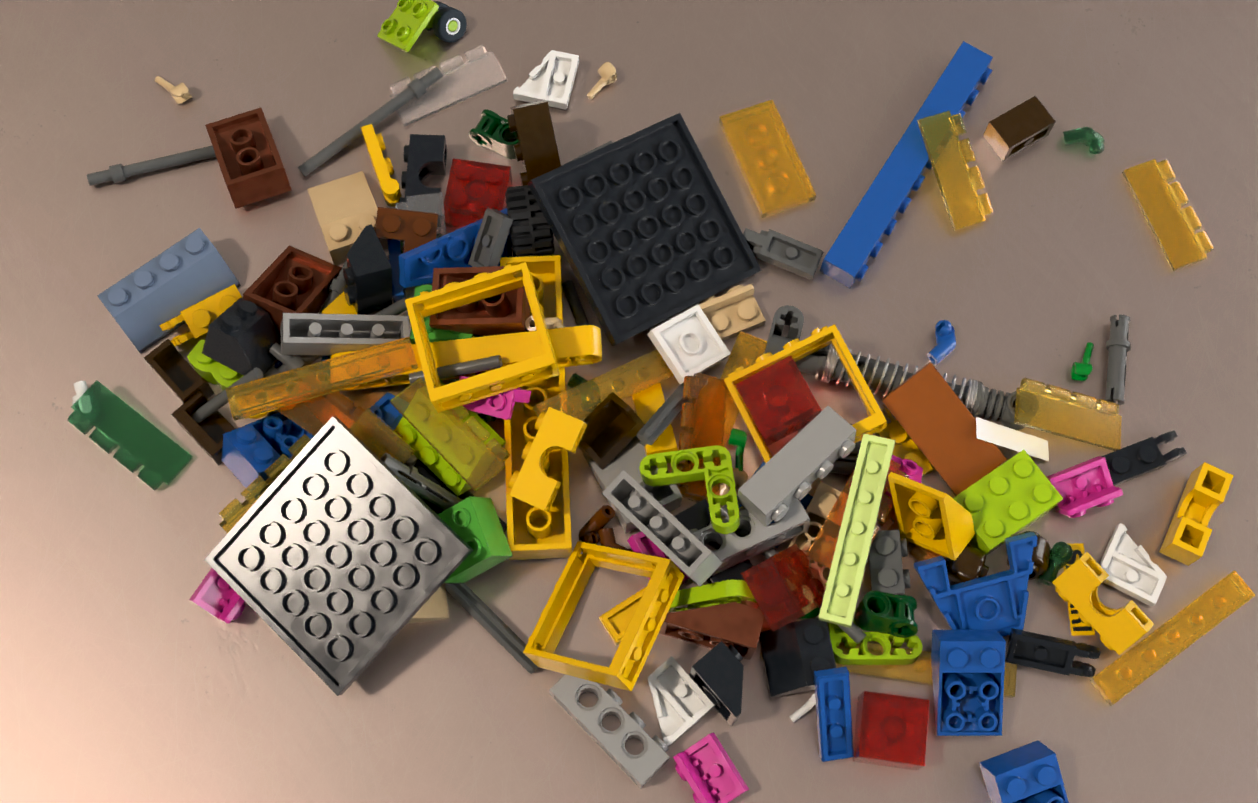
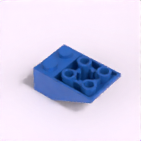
(258, 445)
(968, 682)
(1024, 776)

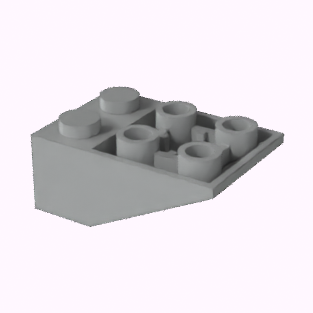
(629, 460)

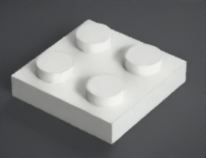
(688, 343)

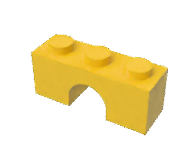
(555, 431)
(1189, 529)
(1116, 627)

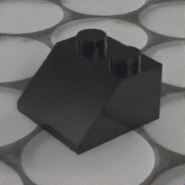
(368, 274)
(242, 338)
(794, 654)
(721, 680)

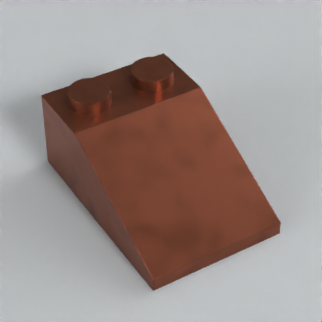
(248, 158)
(292, 285)
(486, 317)
(708, 626)

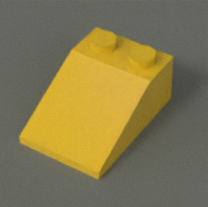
(930, 517)

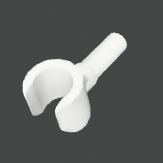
(804, 709)

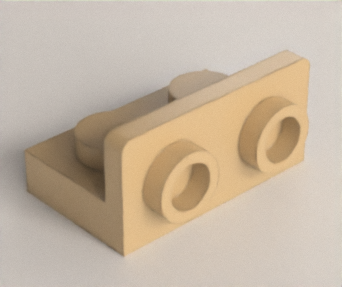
(733, 312)

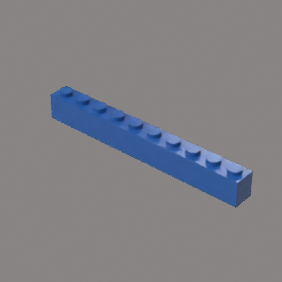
(903, 170)

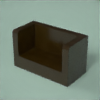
(1019, 128)
(177, 372)
(609, 430)
(207, 433)

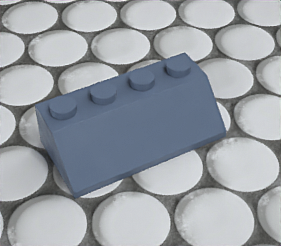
(165, 287)

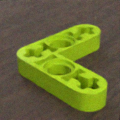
(710, 473)
(711, 595)
(898, 656)

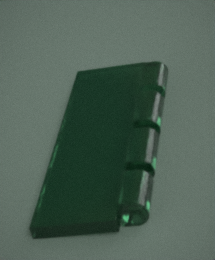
(124, 427)

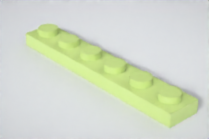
(857, 530)

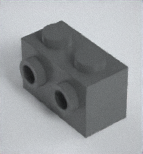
(886, 563)

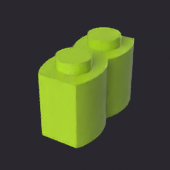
(210, 369)

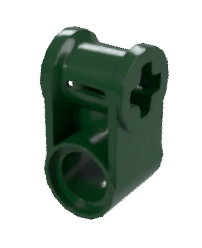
(493, 133)
(890, 614)

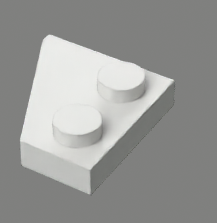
(550, 80)
(1131, 568)
(676, 700)

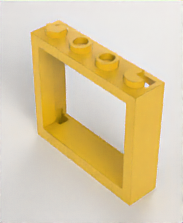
(799, 349)
(493, 381)
(641, 631)

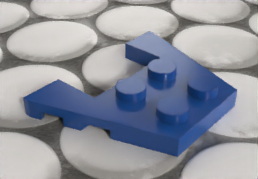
(988, 601)

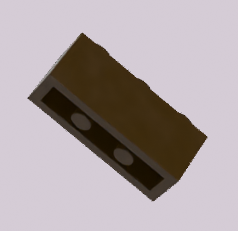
(535, 139)

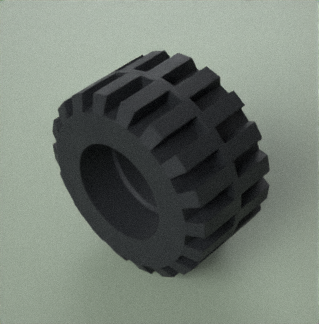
(529, 227)

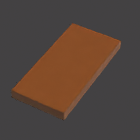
(942, 429)

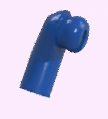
(945, 342)

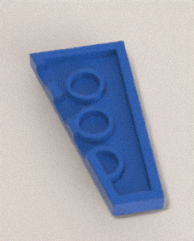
(444, 252)

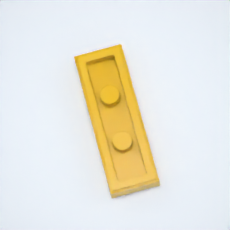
(646, 405)

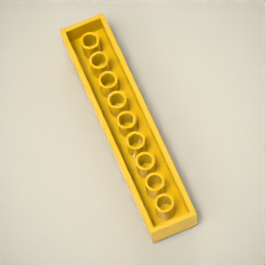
(530, 530)

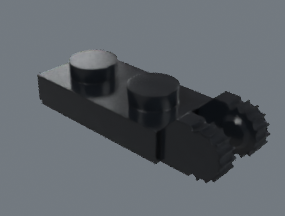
(1141, 458)
(1049, 653)

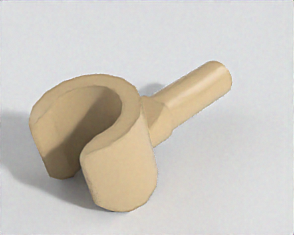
(608, 76)
(179, 92)

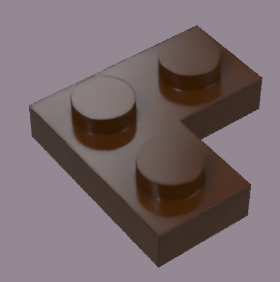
(405, 225)

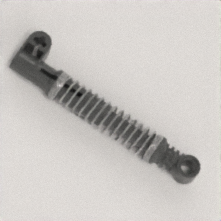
(883, 375)

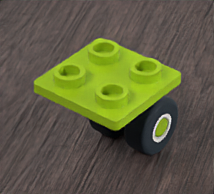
(416, 15)

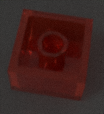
(473, 189)
(778, 400)
(784, 587)
(891, 730)

